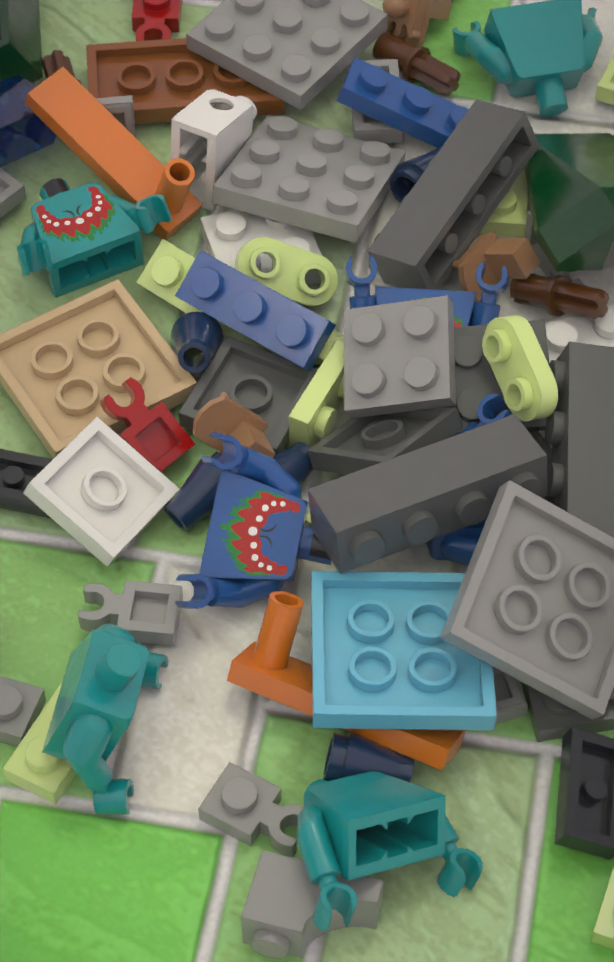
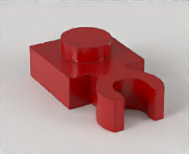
(156, 19)
(150, 432)

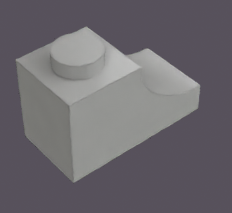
(282, 906)

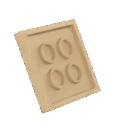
(78, 355)

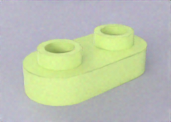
(288, 270)
(520, 367)

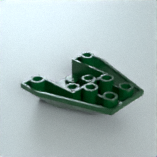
(573, 198)

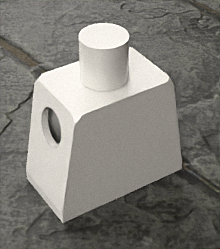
(210, 137)

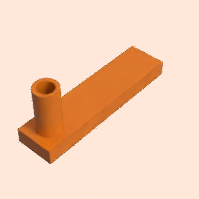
(113, 150)
(275, 675)

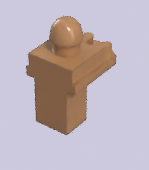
(410, 18)
(513, 253)
(232, 419)

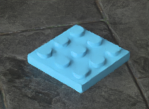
(384, 659)

